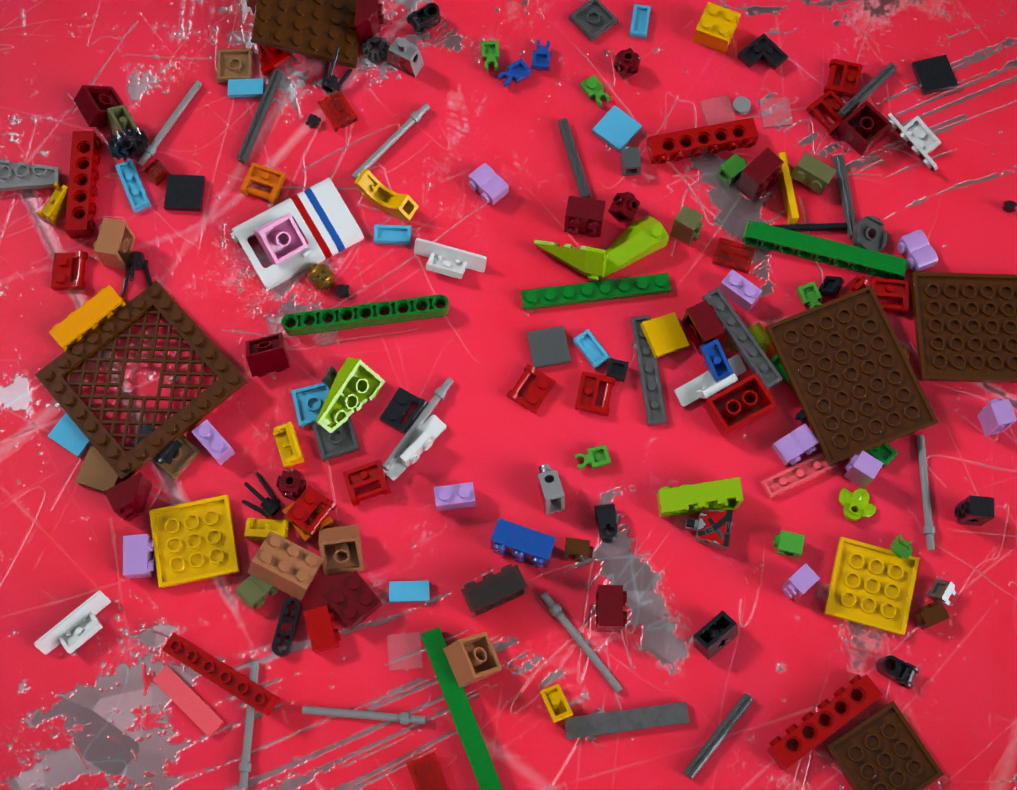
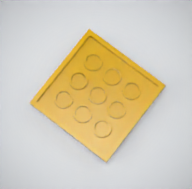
(194, 541)
(871, 586)

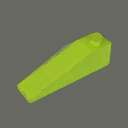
(635, 243)
(586, 260)
(350, 390)

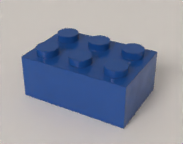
(522, 543)

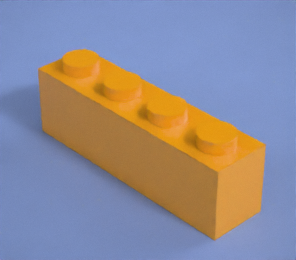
(87, 317)

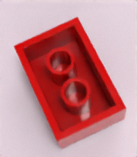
(739, 405)

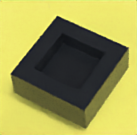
(831, 286)
(617, 369)

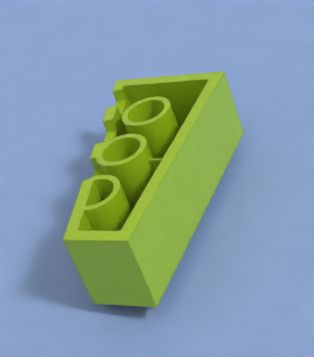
(692, 498)

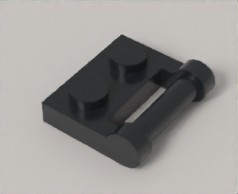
(398, 409)

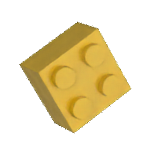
(716, 27)

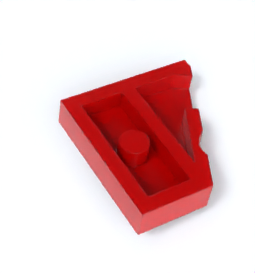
(271, 58)

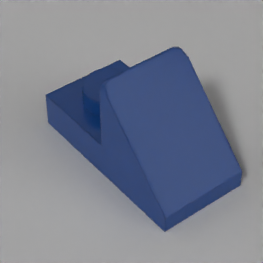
(715, 360)

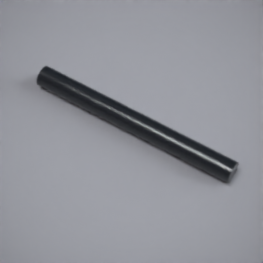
(814, 227)

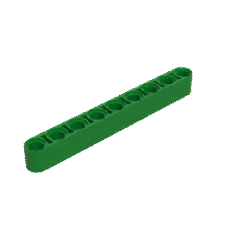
(824, 251)
(357, 311)
(461, 712)

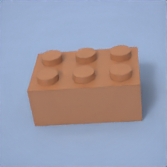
(285, 565)

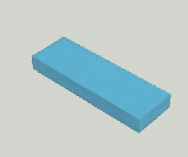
(133, 185)

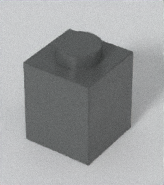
(630, 161)

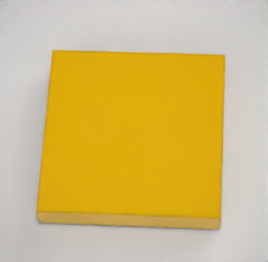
(664, 335)

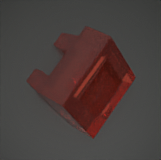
(156, 172)

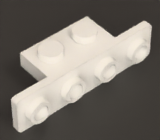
(919, 136)
(447, 259)
(705, 386)
(421, 441)
(75, 627)

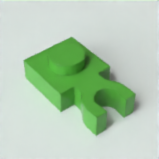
(490, 53)
(594, 89)
(809, 295)
(595, 456)
(901, 547)

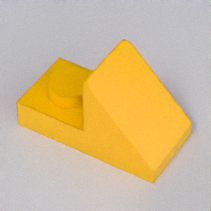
(556, 703)

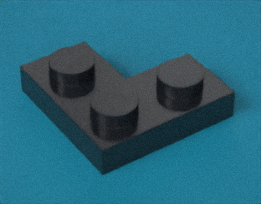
(763, 49)

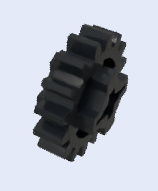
(127, 143)

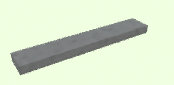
(743, 339)
(648, 375)
(626, 720)

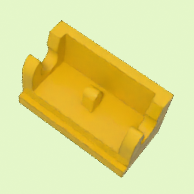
(55, 206)
(288, 445)
(259, 528)

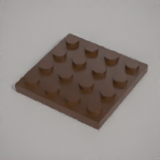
(884, 754)

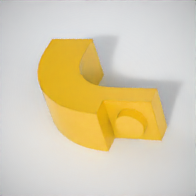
(388, 201)

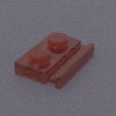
(337, 111)
(733, 255)
(427, 773)

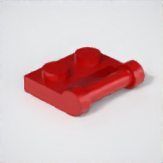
(849, 78)
(831, 105)
(63, 271)
(892, 290)
(536, 392)
(588, 393)
(365, 476)
(304, 508)

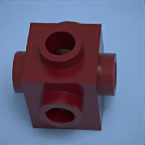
(627, 63)
(624, 207)
(294, 489)

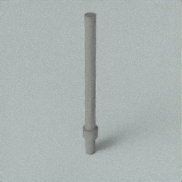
(413, 119)
(151, 149)
(439, 395)
(928, 529)
(556, 610)
(404, 718)
(245, 765)

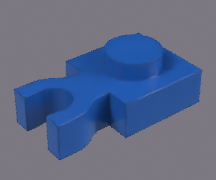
(541, 57)
(516, 71)

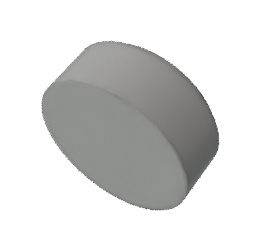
(741, 105)

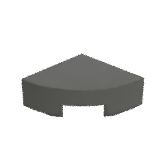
(329, 376)

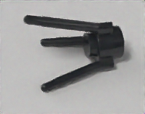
(329, 80)
(135, 263)
(269, 506)

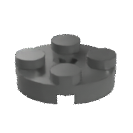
(861, 237)

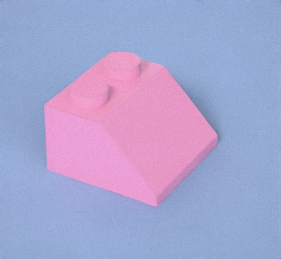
(280, 238)

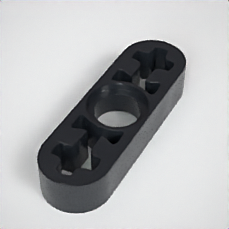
(278, 640)

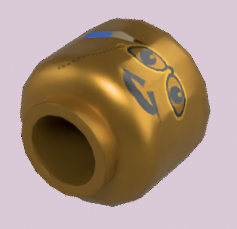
(321, 276)

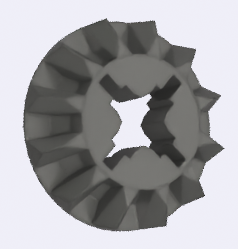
(375, 55)

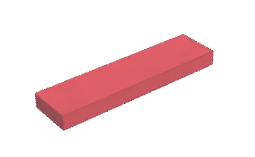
(796, 475)
(188, 700)

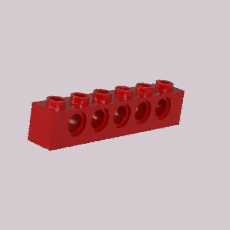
(744, 128)
(82, 142)
(221, 674)
(867, 695)

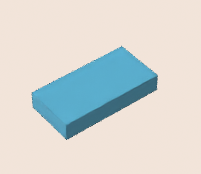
(640, 21)
(245, 88)
(392, 234)
(591, 349)
(409, 591)

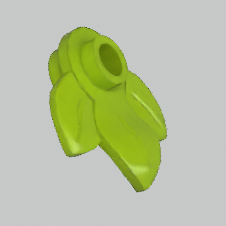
(856, 501)

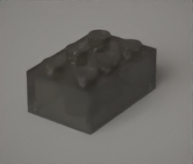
(494, 590)

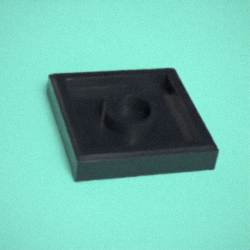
(934, 74)
(184, 192)

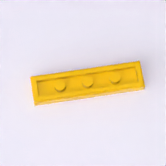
(788, 191)

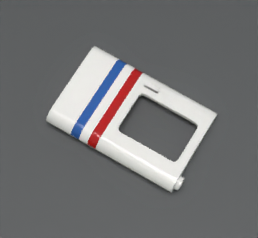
(321, 219)

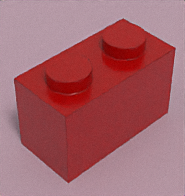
(321, 628)

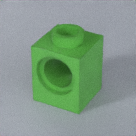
(731, 169)
(788, 544)

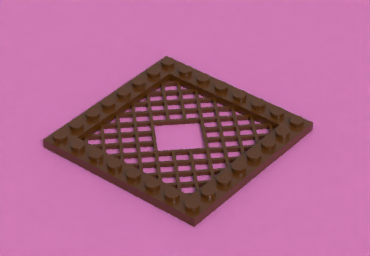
(111, 329)

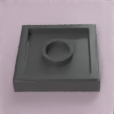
(593, 19)
(548, 347)
(337, 443)

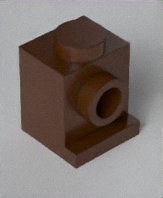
(577, 550)
(931, 614)

